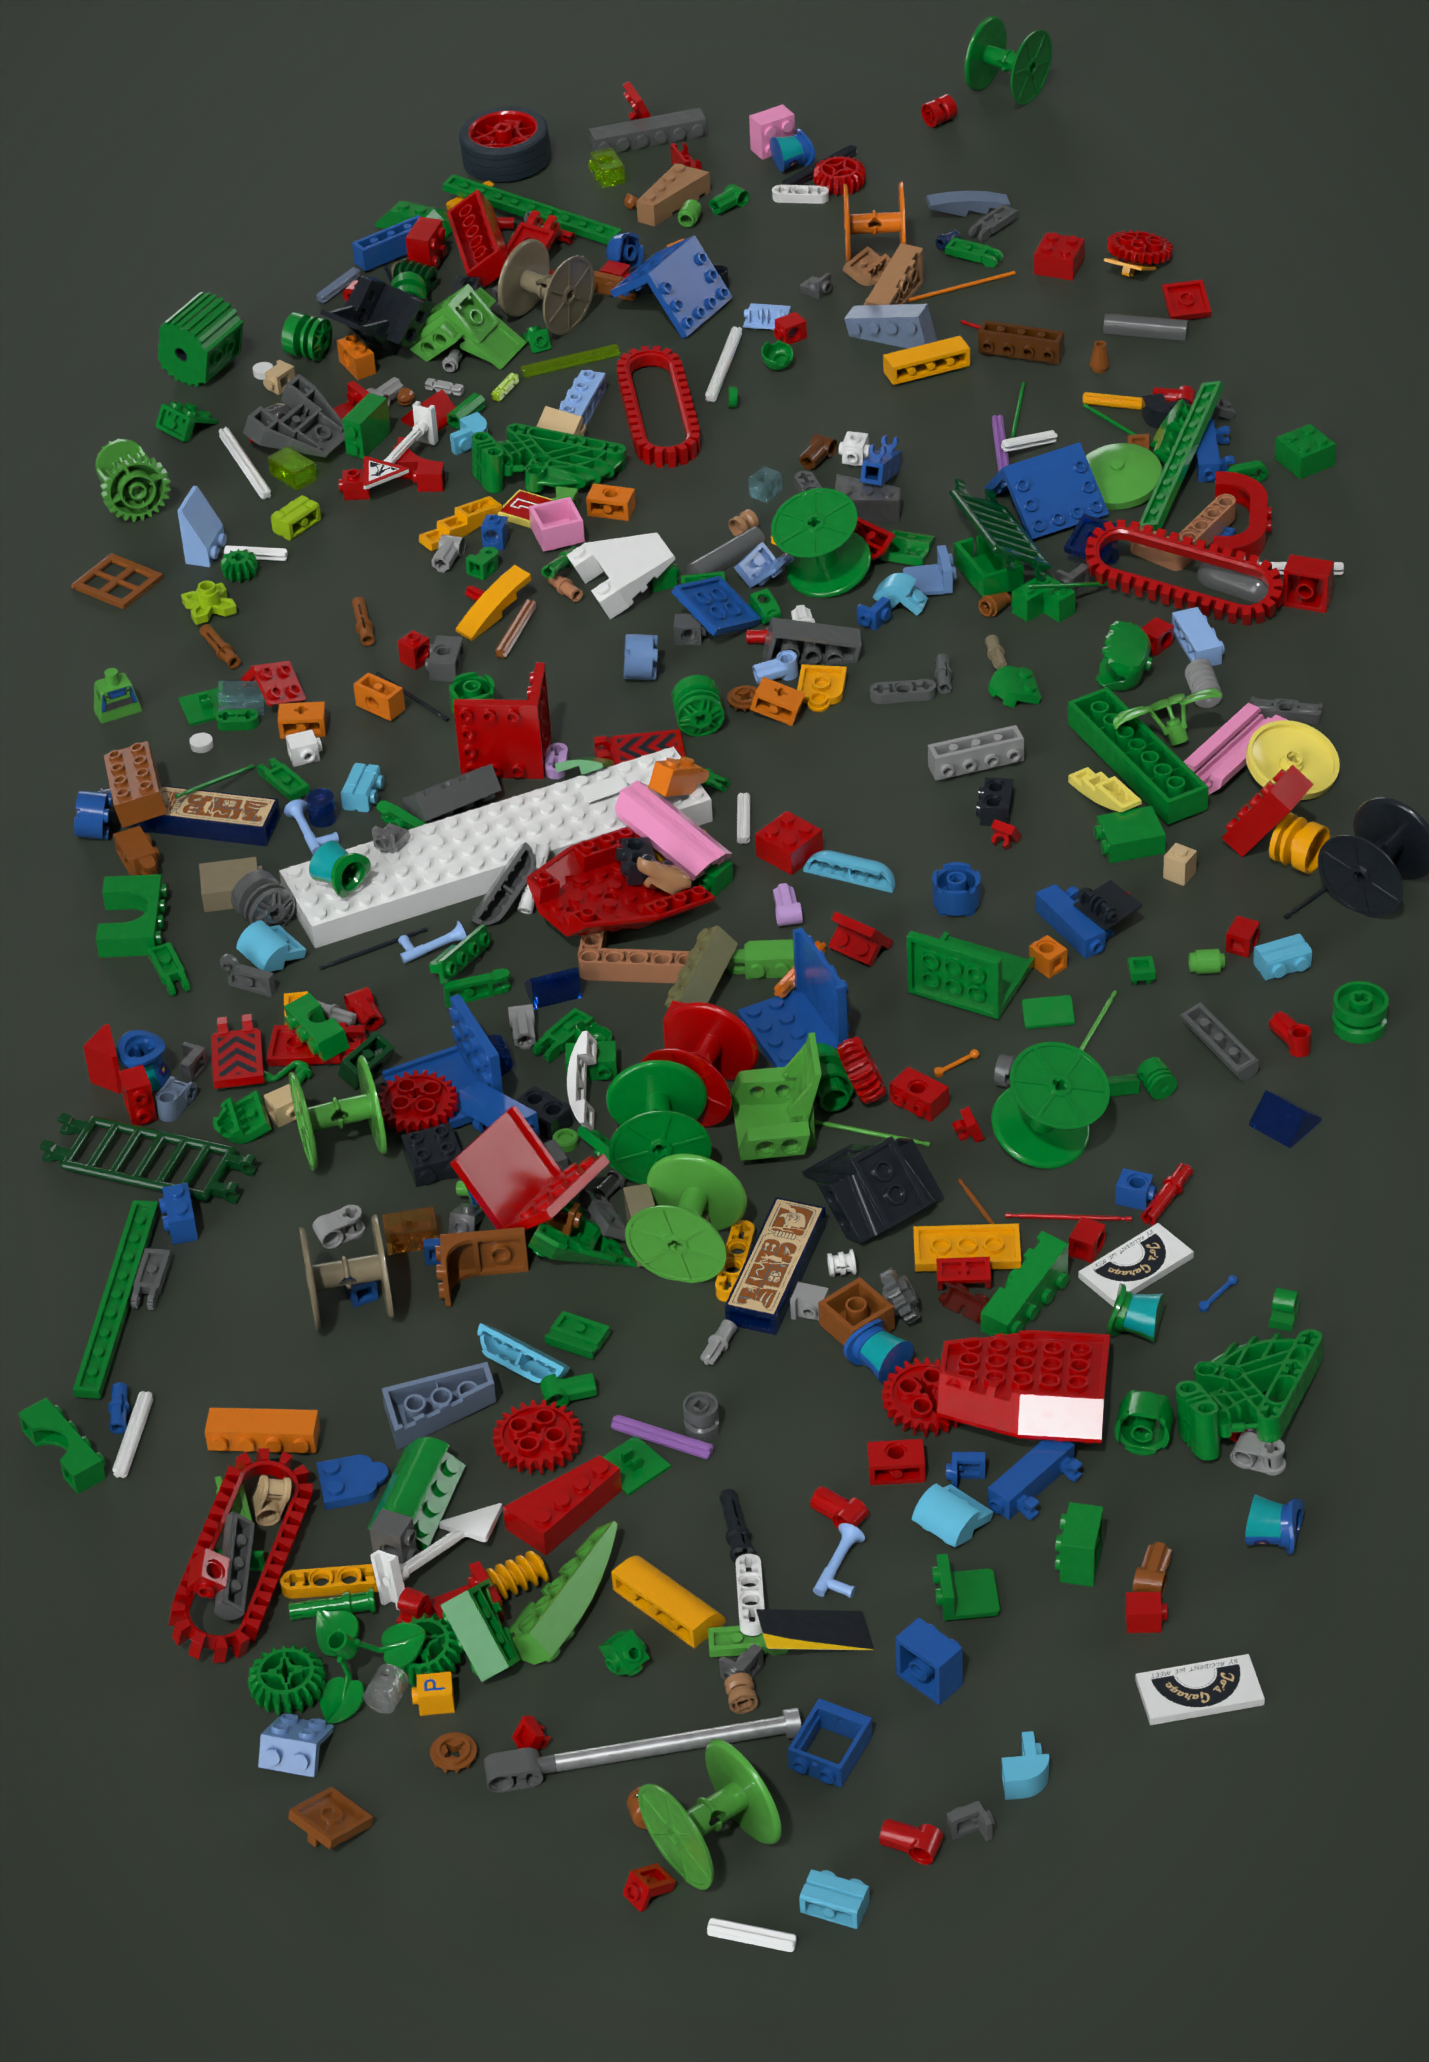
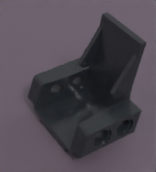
(383, 314)
(875, 1186)

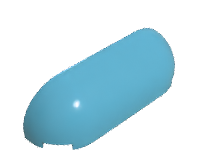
(851, 870)
(518, 1355)

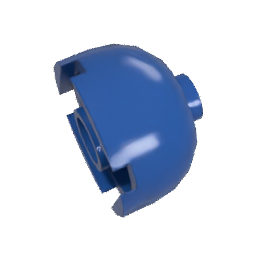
(625, 249)

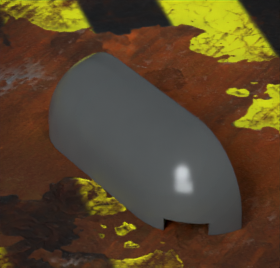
(1232, 582)
(505, 887)

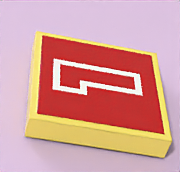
(518, 507)

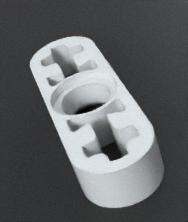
(800, 194)

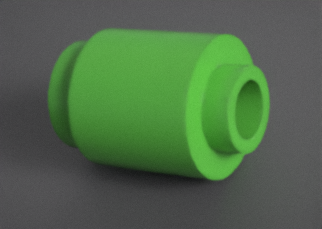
(689, 213)
(1206, 961)

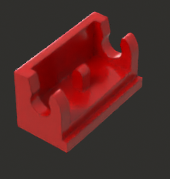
(683, 157)
(963, 1271)

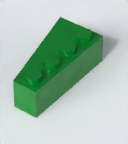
(1028, 1288)

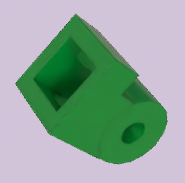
(483, 564)
(767, 608)
(1284, 1309)

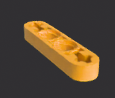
(734, 1260)
(333, 1587)

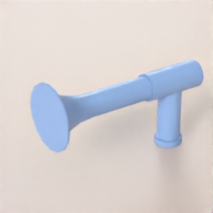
(296, 810)
(412, 952)
(850, 1535)

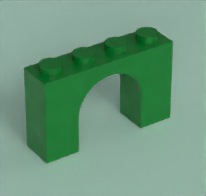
(136, 936)

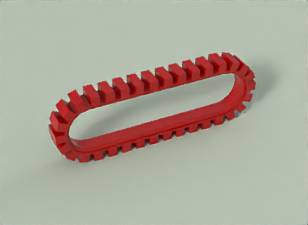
(644, 449)
(1264, 572)

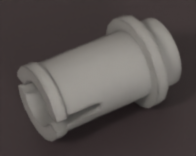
(451, 362)

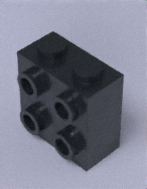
(430, 1154)

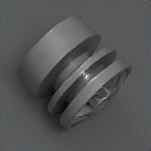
(262, 898)

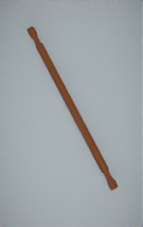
(976, 1202)

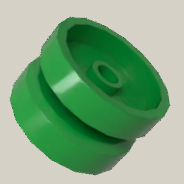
(1360, 1012)

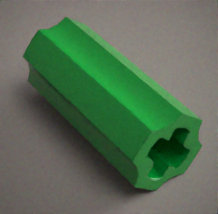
(471, 405)

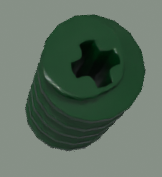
(428, 273)

